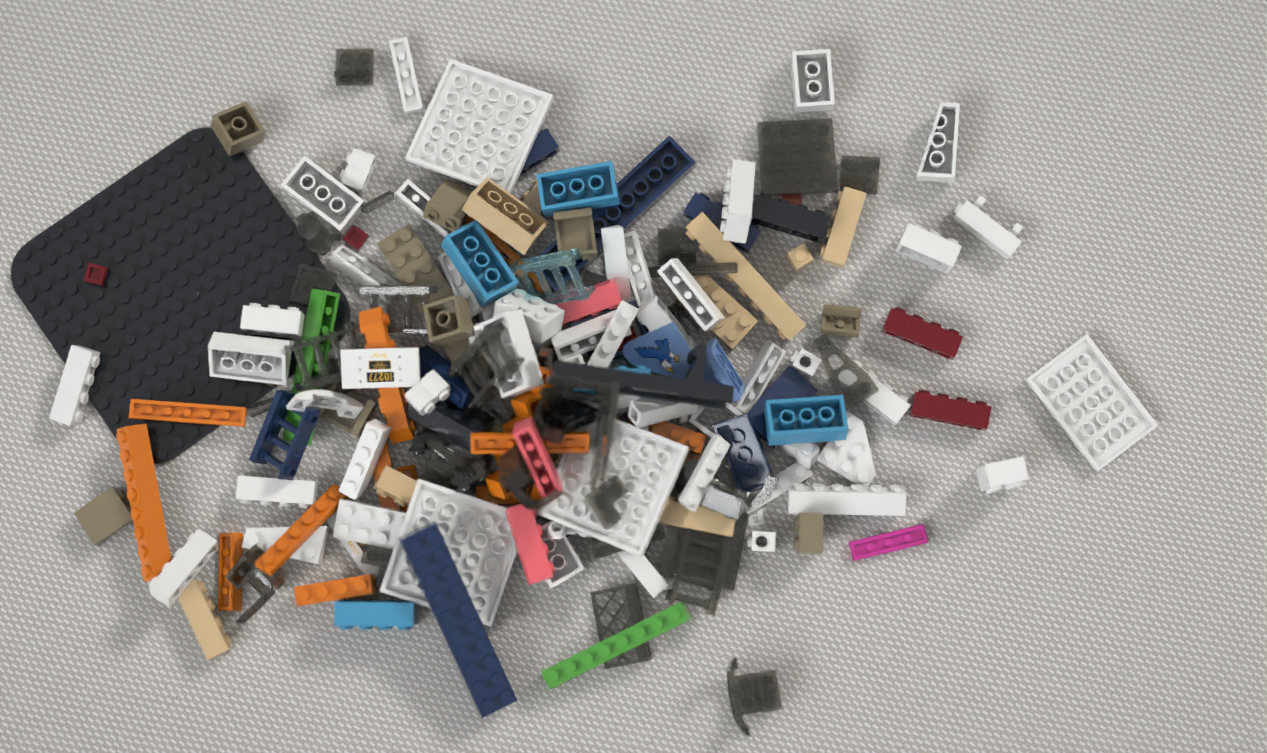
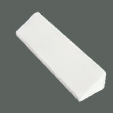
(616, 259)
(359, 268)
(760, 371)

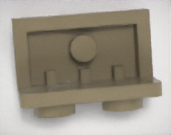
(840, 320)

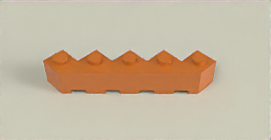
(391, 399)
(524, 408)

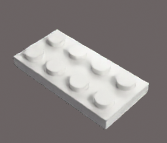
(368, 523)

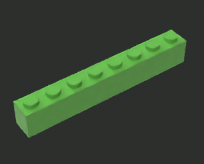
(319, 320)
(616, 645)

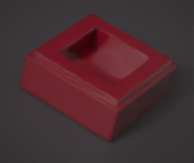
(356, 237)
(95, 274)

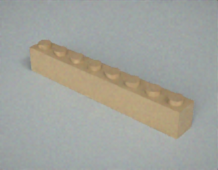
(749, 280)

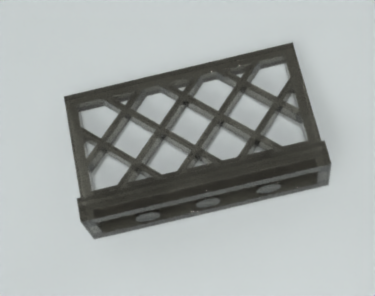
(636, 616)

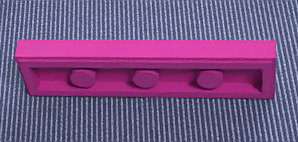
(888, 542)

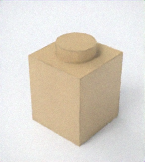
(799, 258)

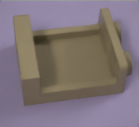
(446, 205)
(576, 230)
(351, 425)
(105, 515)

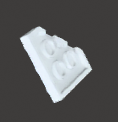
(851, 456)

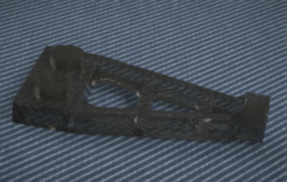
(858, 391)

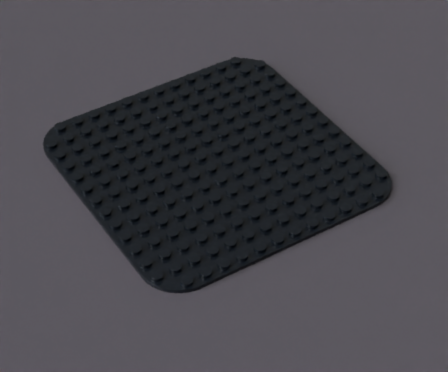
(183, 254)

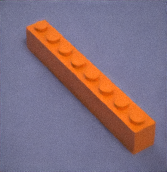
(144, 499)

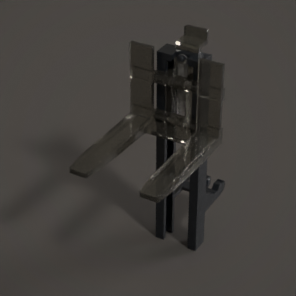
(612, 382)

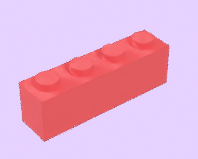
(604, 296)
(537, 456)
(529, 544)

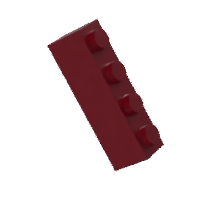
(921, 333)
(950, 411)

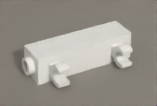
(986, 228)
(652, 411)

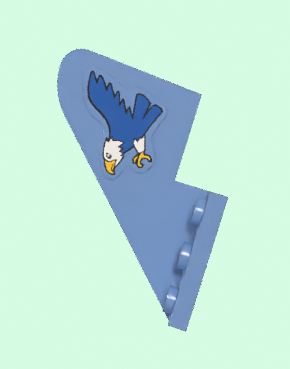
(667, 352)

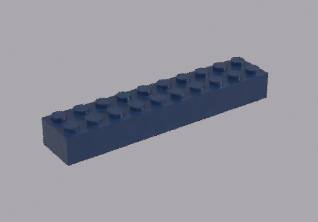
(637, 195)
(457, 619)

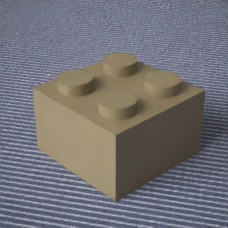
(237, 128)
(448, 320)
(809, 533)

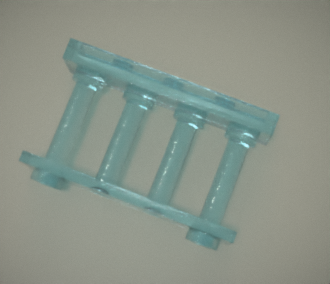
(552, 262)

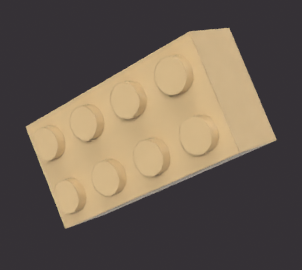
(505, 215)
(737, 320)

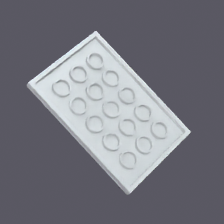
(1091, 403)

